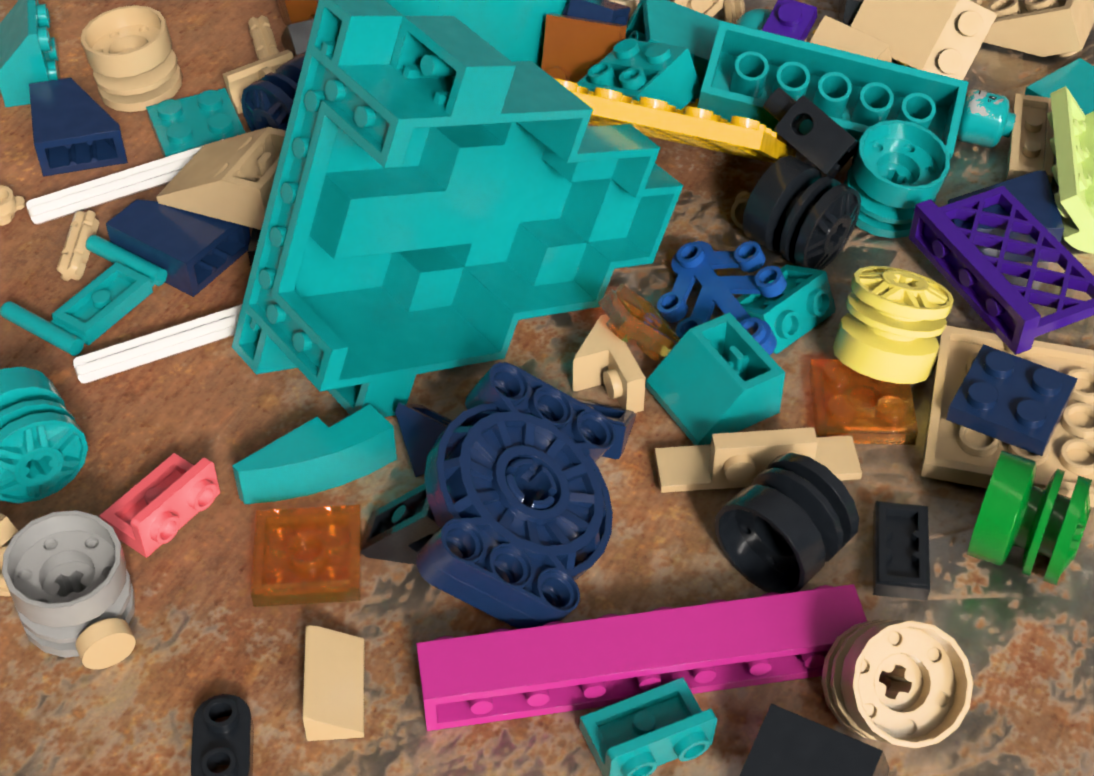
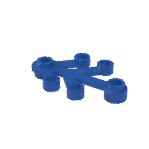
(696, 264)

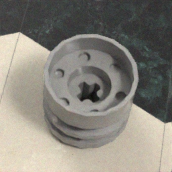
(65, 577)

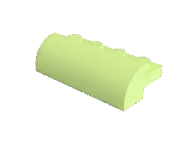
(1073, 168)

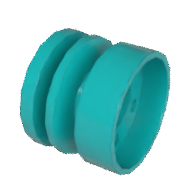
(893, 172)
(38, 437)

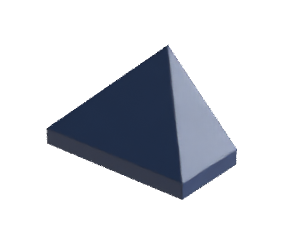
(419, 430)

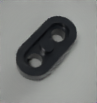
(224, 741)

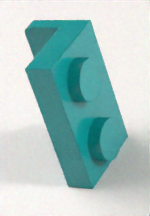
(648, 730)

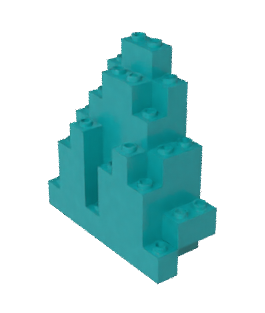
(434, 207)

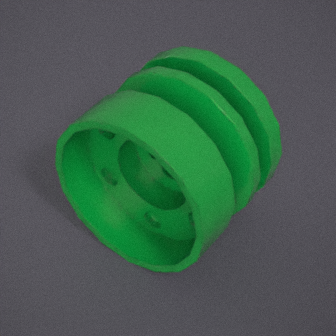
(1030, 517)

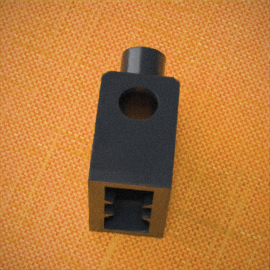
(825, 145)

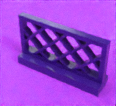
(979, 276)

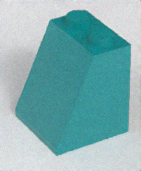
(677, 26)

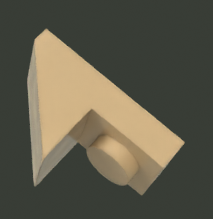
(609, 362)

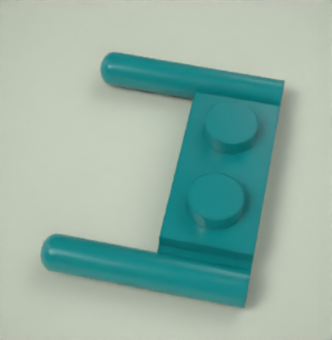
(96, 305)

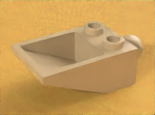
(229, 178)

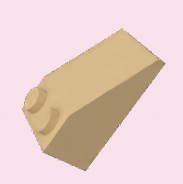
(1040, 25)
(928, 33)

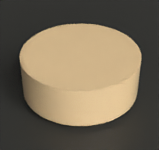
(105, 643)

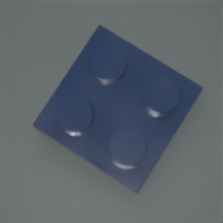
(1011, 399)

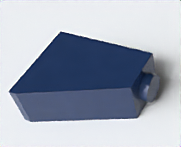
(72, 129)
(1036, 195)
(182, 242)

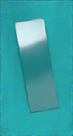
(317, 458)

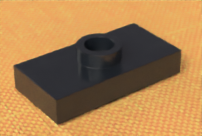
(901, 551)

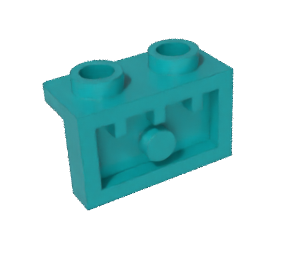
(797, 309)

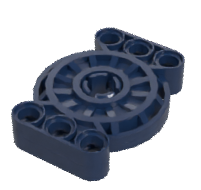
(509, 449)

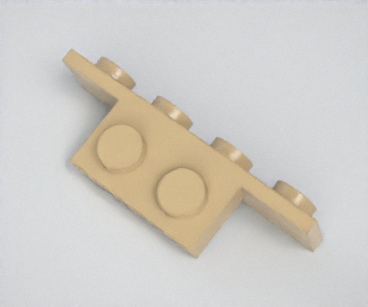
(739, 457)

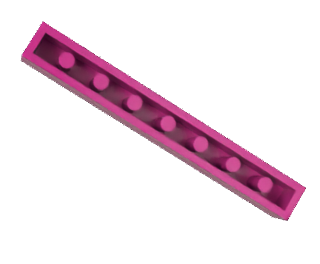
(624, 655)

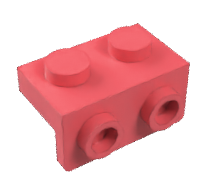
(162, 503)

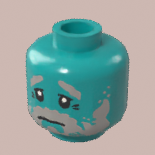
(985, 119)

